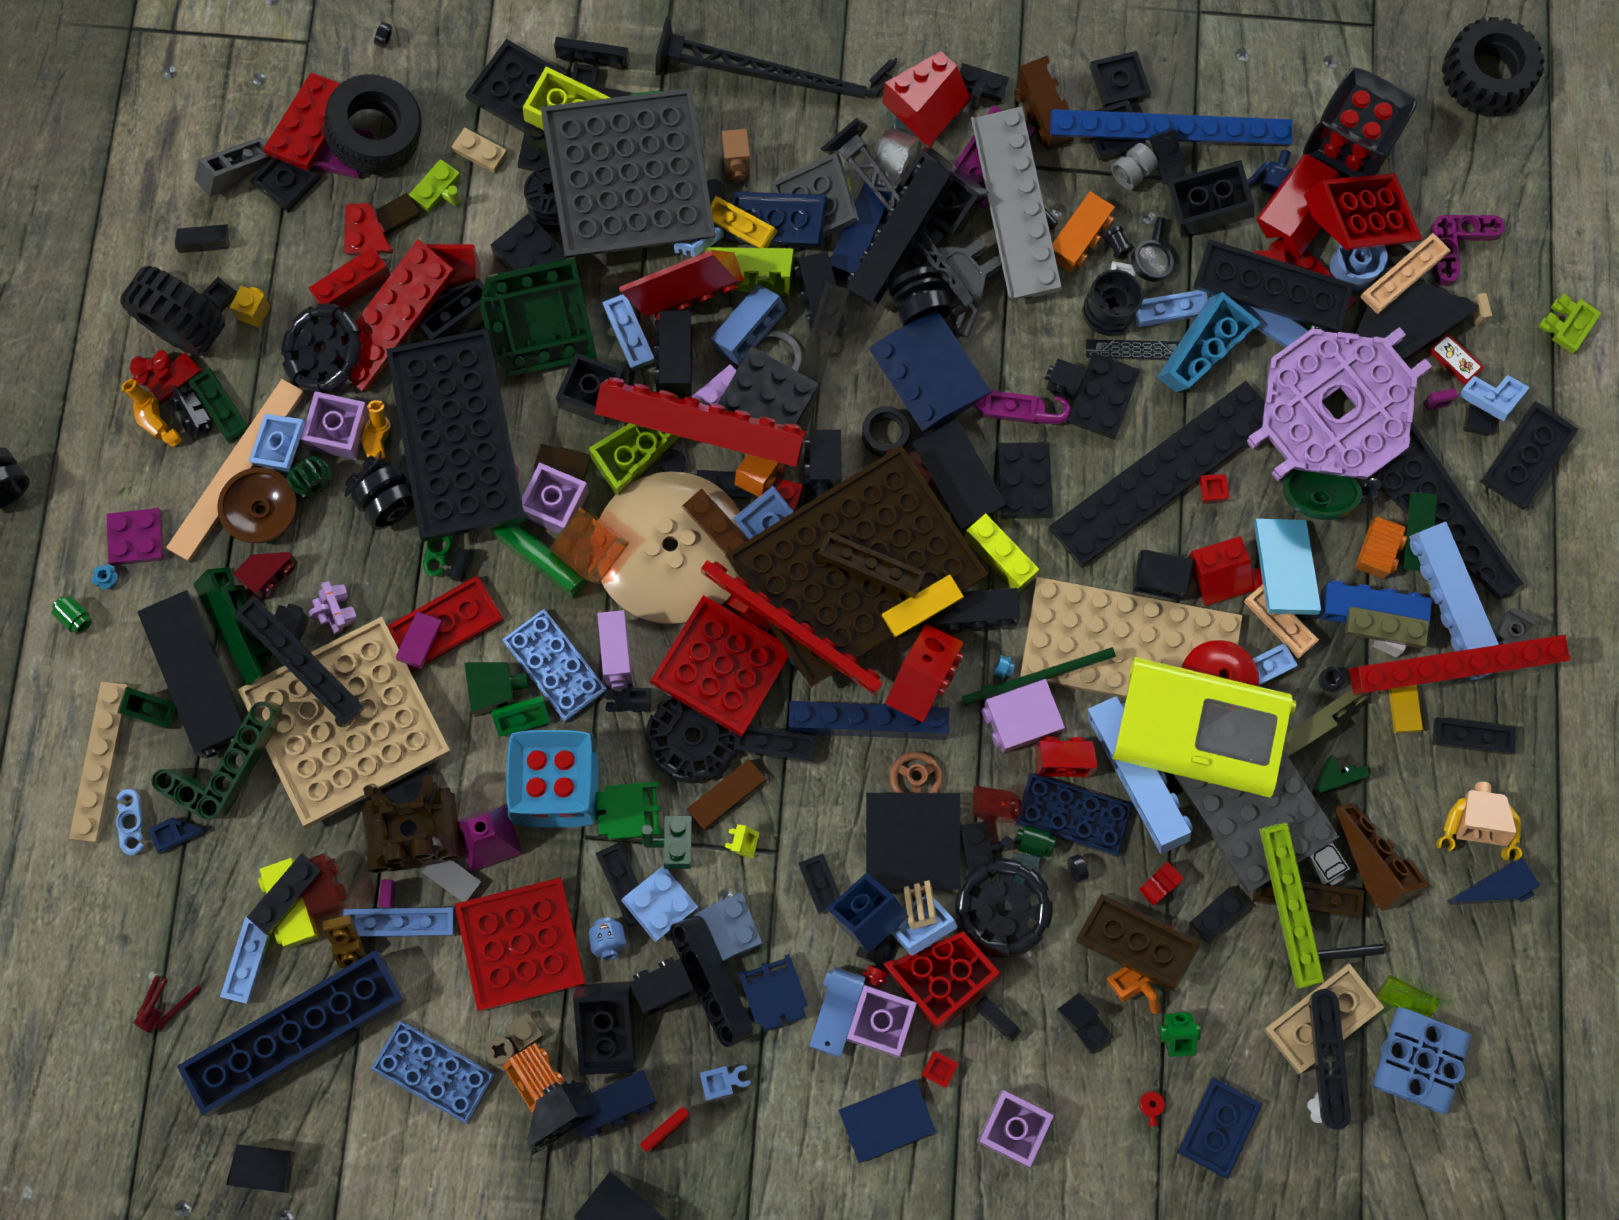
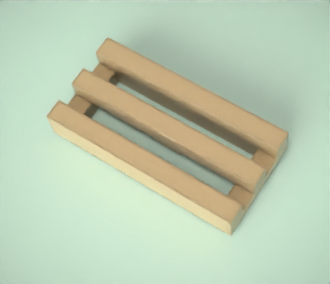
(918, 891)

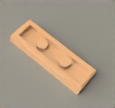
(1284, 626)

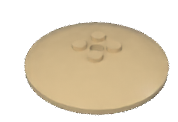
(646, 577)

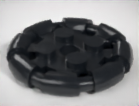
(309, 344)
(683, 749)
(987, 911)

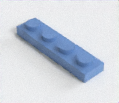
(403, 922)

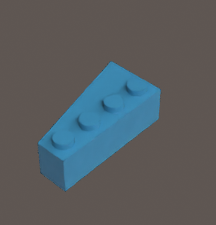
(1208, 339)

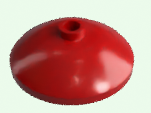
(1223, 656)

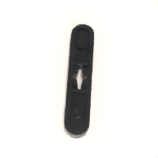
(1332, 1087)

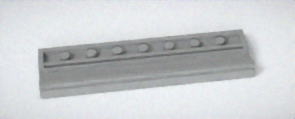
(1016, 204)

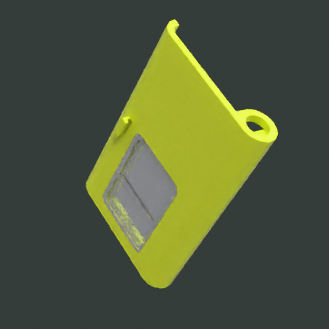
(1203, 727)

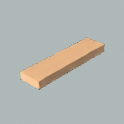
(1405, 273)

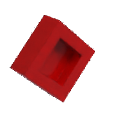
(1214, 488)
(939, 1069)

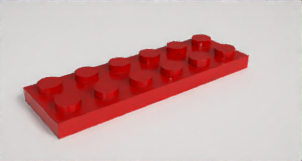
(398, 309)

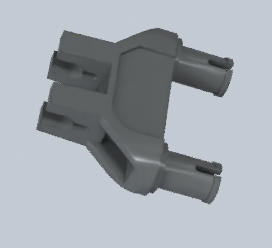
(969, 272)

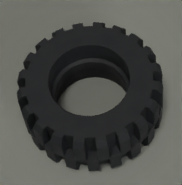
(1505, 42)
(173, 310)

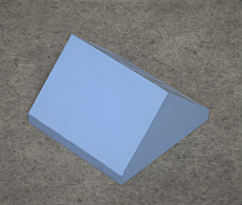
(277, 442)

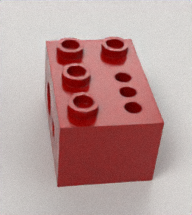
(925, 673)

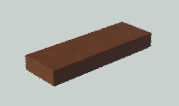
(726, 794)

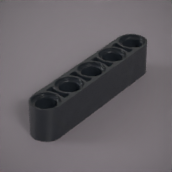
(711, 981)

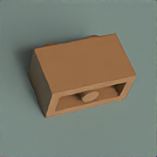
(736, 155)

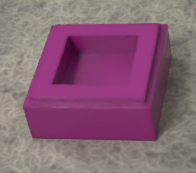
(1440, 399)
(387, 894)

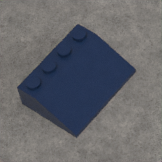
(930, 371)

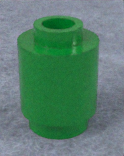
(71, 614)

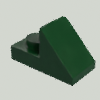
(146, 708)
(1332, 779)

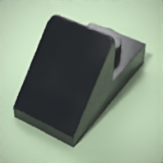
(1085, 1023)

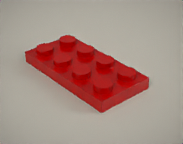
(301, 130)

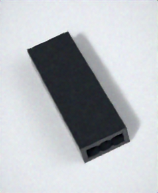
(192, 673)

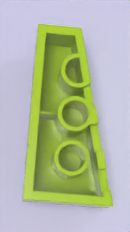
(763, 266)
(629, 454)

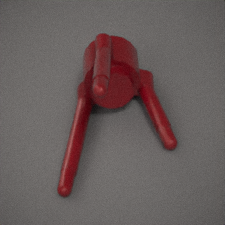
(149, 1016)

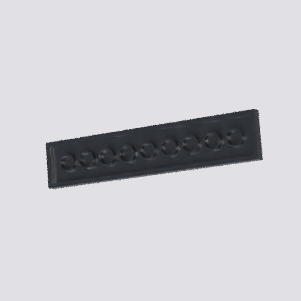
(1160, 475)

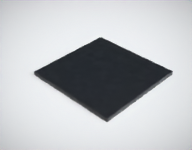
(913, 839)

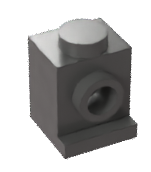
(1516, 621)

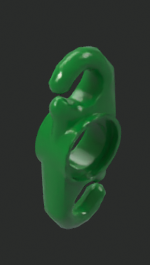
(431, 555)

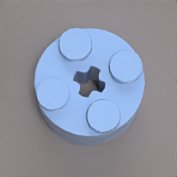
(1358, 265)

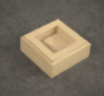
(1483, 312)

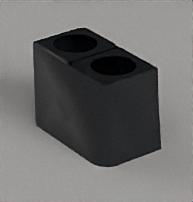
(1162, 574)
(261, 1168)

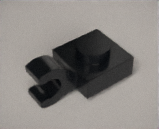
(632, 699)

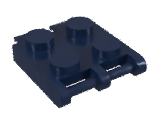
(774, 994)

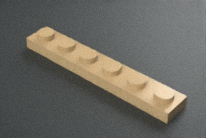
(98, 765)

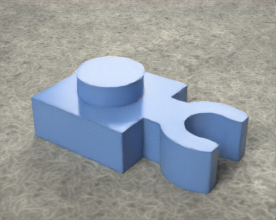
(718, 1082)

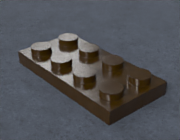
(1138, 942)

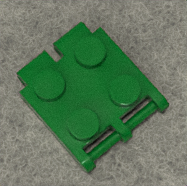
(627, 810)

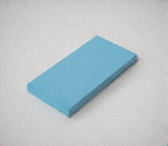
(1287, 566)

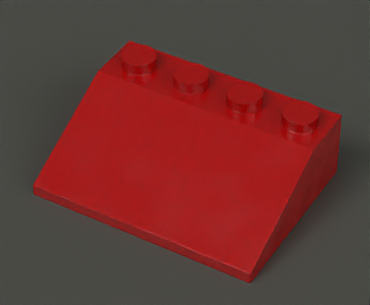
(1363, 211)
(684, 283)

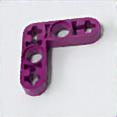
(1456, 233)

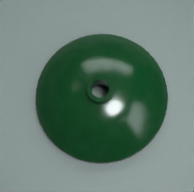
(1322, 494)

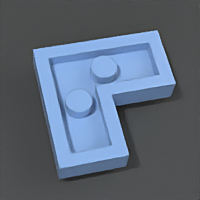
(1495, 401)

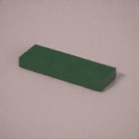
(219, 405)
(1419, 518)

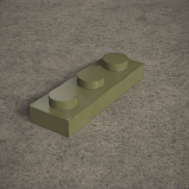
(1387, 627)

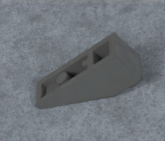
(229, 167)

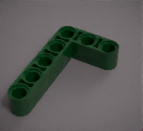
(227, 768)

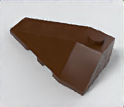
(1383, 872)

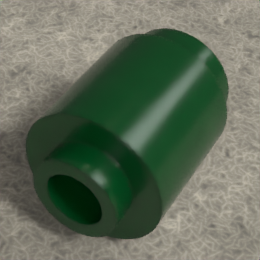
(1034, 841)

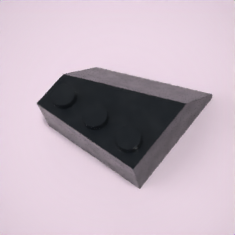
(559, 1112)

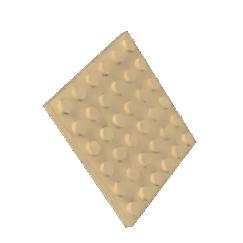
(330, 763)

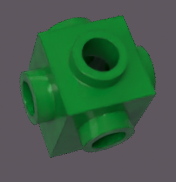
(1180, 1034)

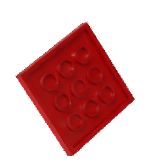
(721, 666)
(519, 944)

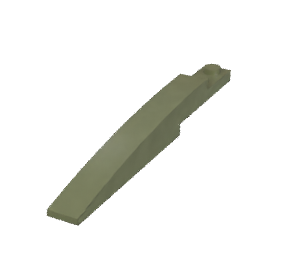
(1308, 730)

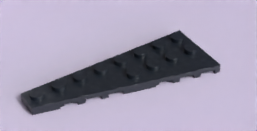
(1421, 472)

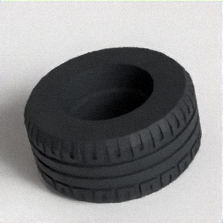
(378, 94)

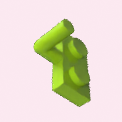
(437, 185)

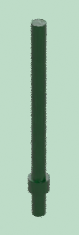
(991, 691)

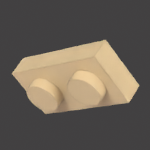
(479, 150)

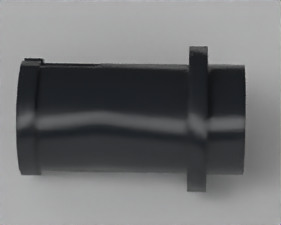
(460, 564)

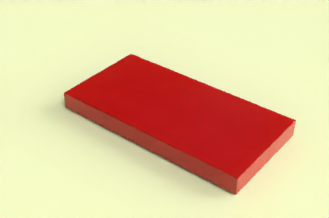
(464, 615)

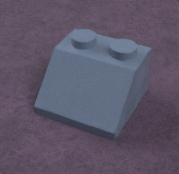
(731, 927)

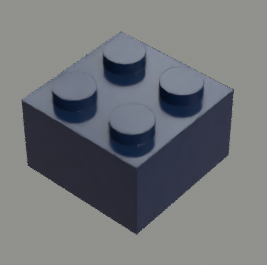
(867, 912)

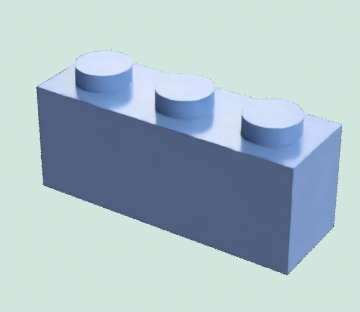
(748, 324)

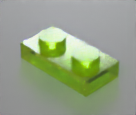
(1403, 995)

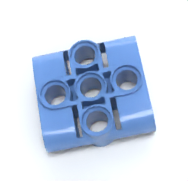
(1446, 1040)

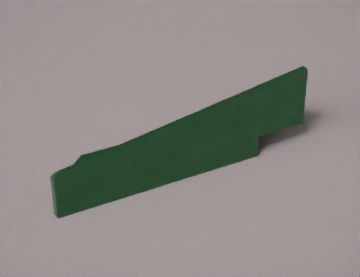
(222, 602)

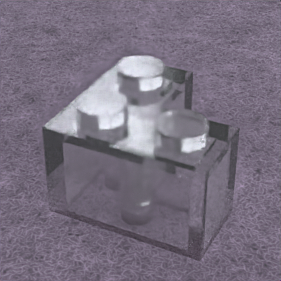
(894, 153)

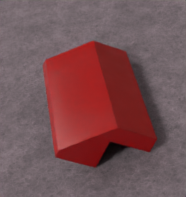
(1287, 210)

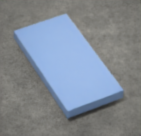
(554, 665)

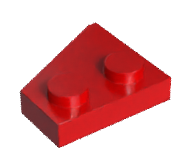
(363, 230)

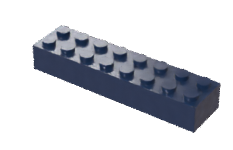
(291, 1033)

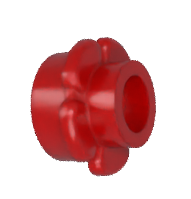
(875, 975)

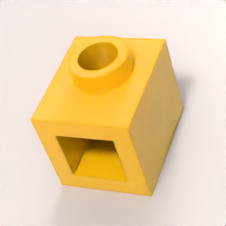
(250, 306)

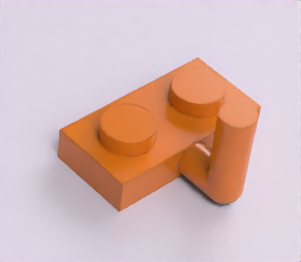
(1129, 983)

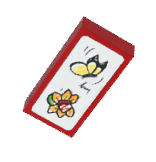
(1455, 359)

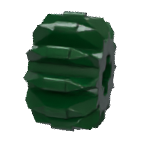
(309, 477)

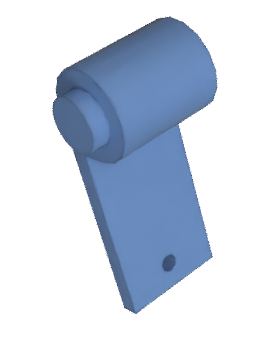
(837, 1011)

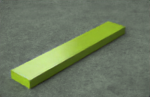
(1291, 905)

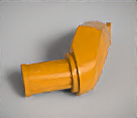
(147, 413)
(375, 430)

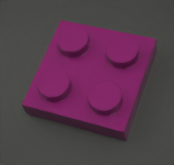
(135, 536)

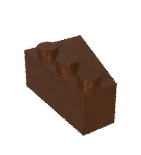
(1039, 97)

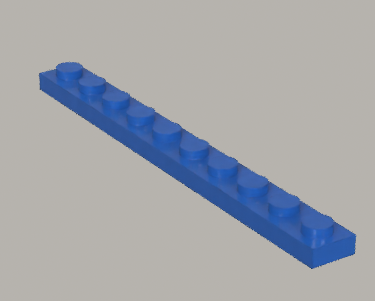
(1188, 127)

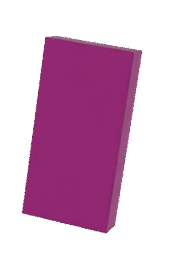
(419, 640)

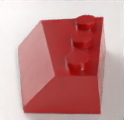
(927, 96)
(944, 978)

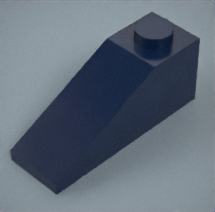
(1504, 885)

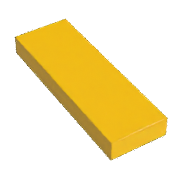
(742, 224)
(924, 606)

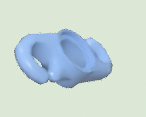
(125, 834)

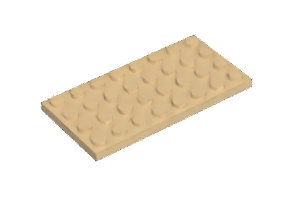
(1083, 620)

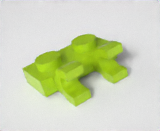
(1576, 325)

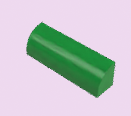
(539, 557)

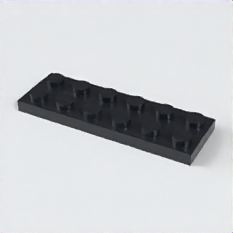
(1273, 286)

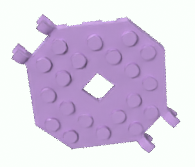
(1369, 376)

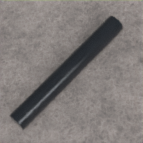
(1351, 952)

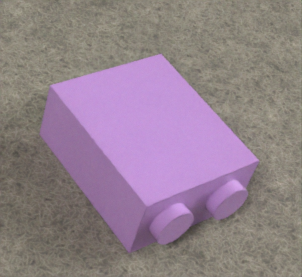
(615, 649)
(1023, 716)

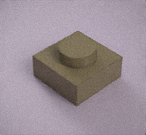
(524, 1031)

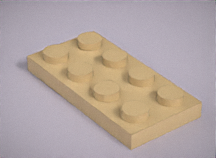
(1293, 1028)

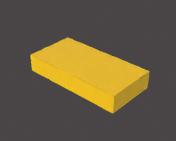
(1405, 709)

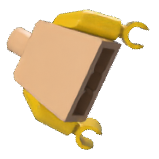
(1484, 819)

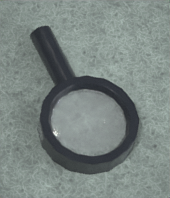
(1151, 257)

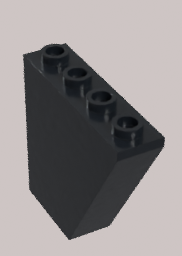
(1421, 312)

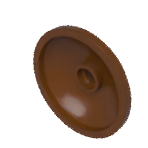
(248, 493)

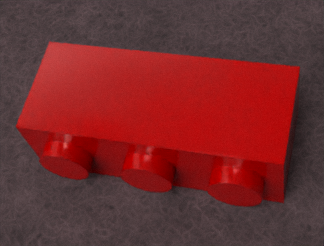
(351, 280)

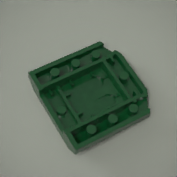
(537, 317)

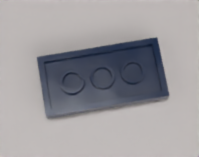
(795, 216)

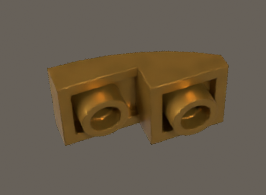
(344, 940)

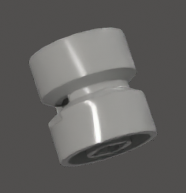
(1138, 164)

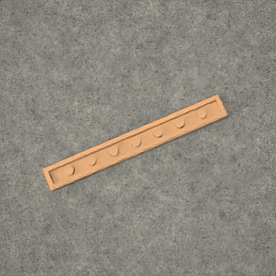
(205, 514)

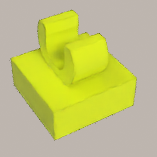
(744, 841)

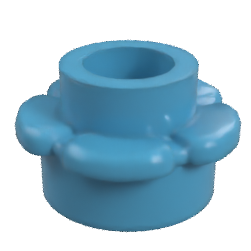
(107, 583)
(1004, 667)

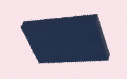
(887, 1121)
(1219, 1128)

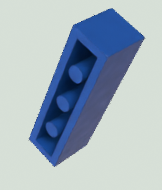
(1338, 598)

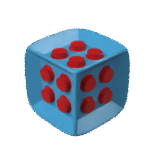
(552, 778)

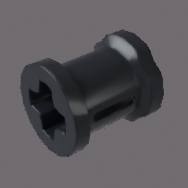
(1118, 242)

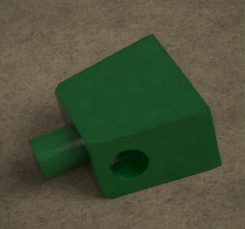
(492, 686)

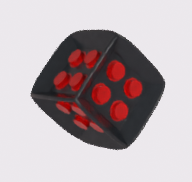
(1360, 124)

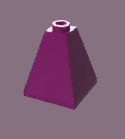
(488, 838)

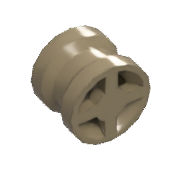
(503, 1052)

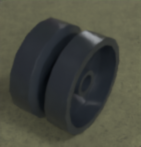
(12, 479)
(384, 497)

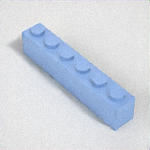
(1452, 589)
(1144, 785)

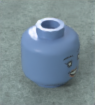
(607, 938)

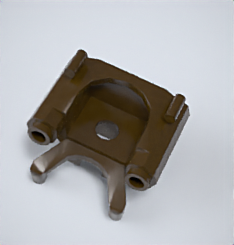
(436, 833)

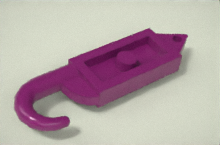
(1020, 408)

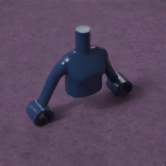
(1274, 173)

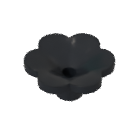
(1373, 486)

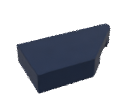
(173, 833)

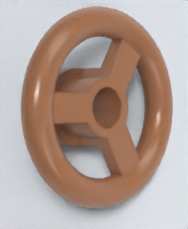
(898, 767)

